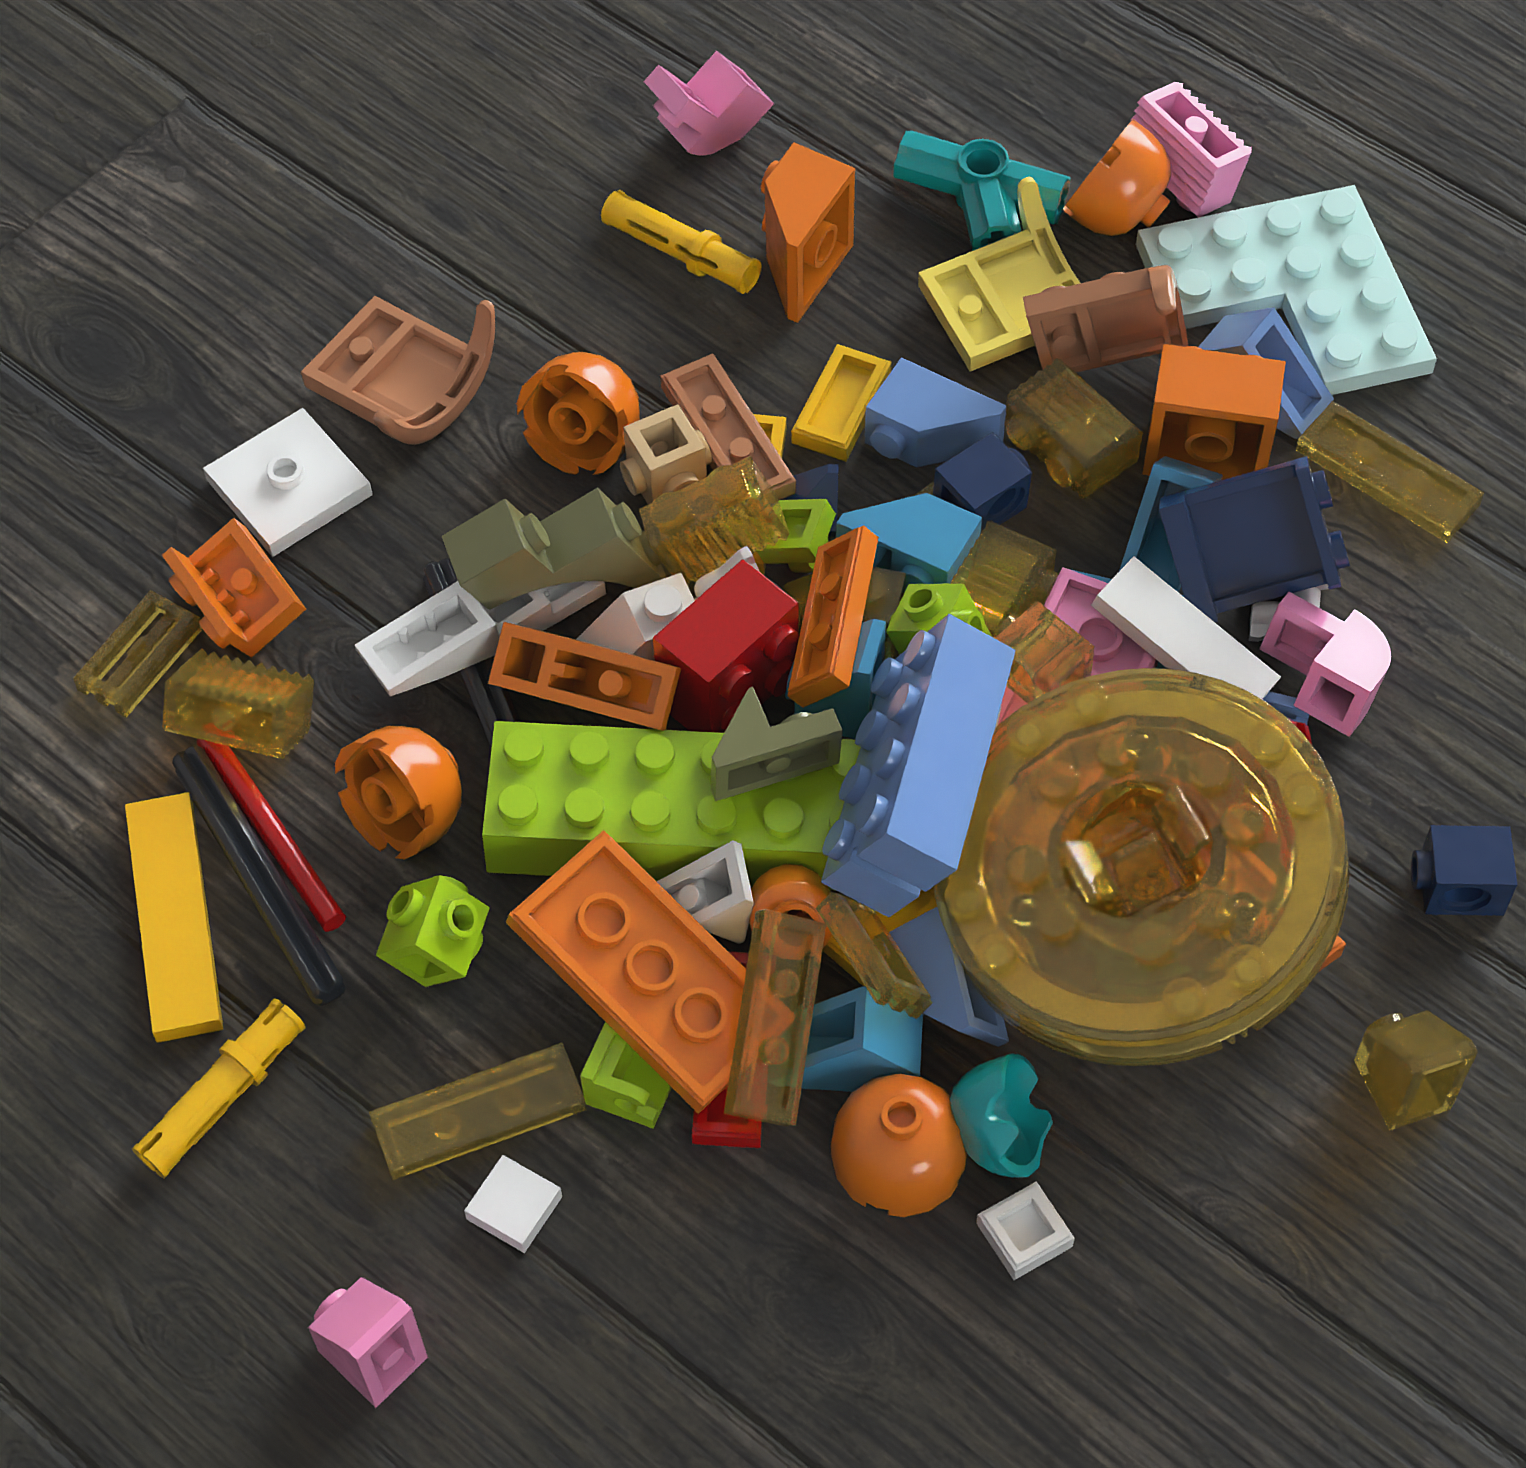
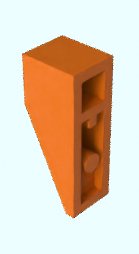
(584, 675)

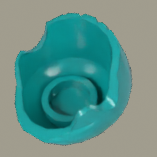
(997, 1118)

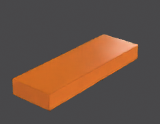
(833, 617)

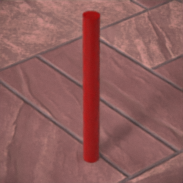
(275, 836)

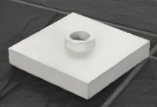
(287, 481)

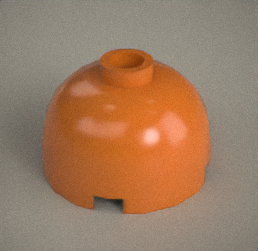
(1124, 185)
(578, 412)
(400, 788)
(898, 1145)

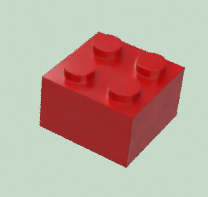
(726, 641)

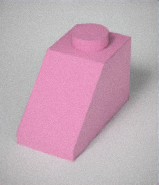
(369, 1338)

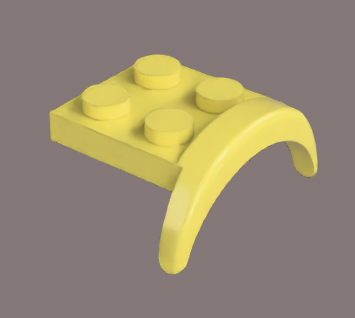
(983, 290)

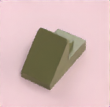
(762, 755)

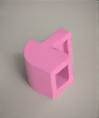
(710, 109)
(1339, 658)

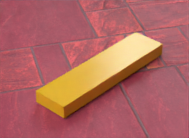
(173, 918)

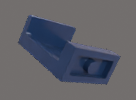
(1253, 537)

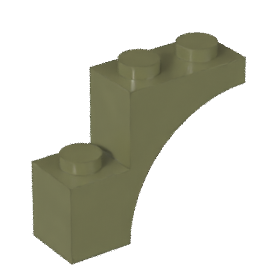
(513, 554)

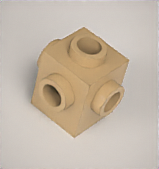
(663, 454)

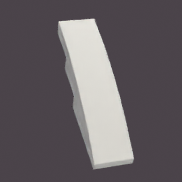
(459, 631)

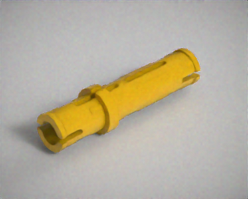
(699, 250)
(211, 1096)

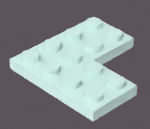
(1316, 263)

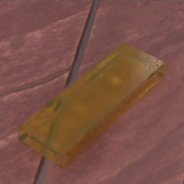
(1390, 471)
(775, 1018)
(477, 1111)

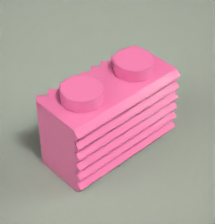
(1201, 151)

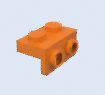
(235, 589)

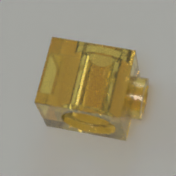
(1045, 653)

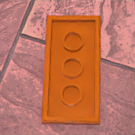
(639, 965)

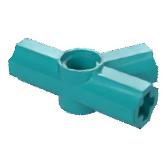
(980, 180)

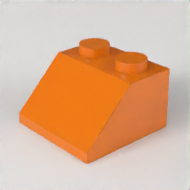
(806, 223)

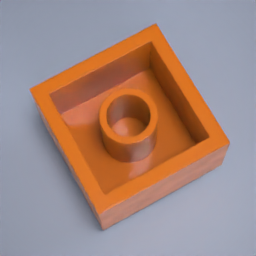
(1215, 410)

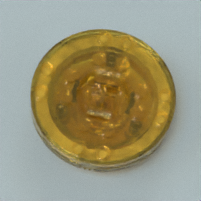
(1147, 867)

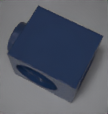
(985, 480)
(1465, 870)

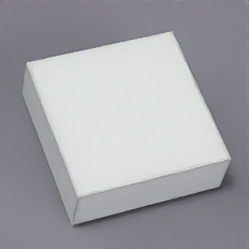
(513, 1203)
(1025, 1230)

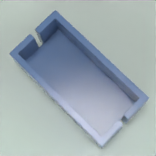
(917, 766)

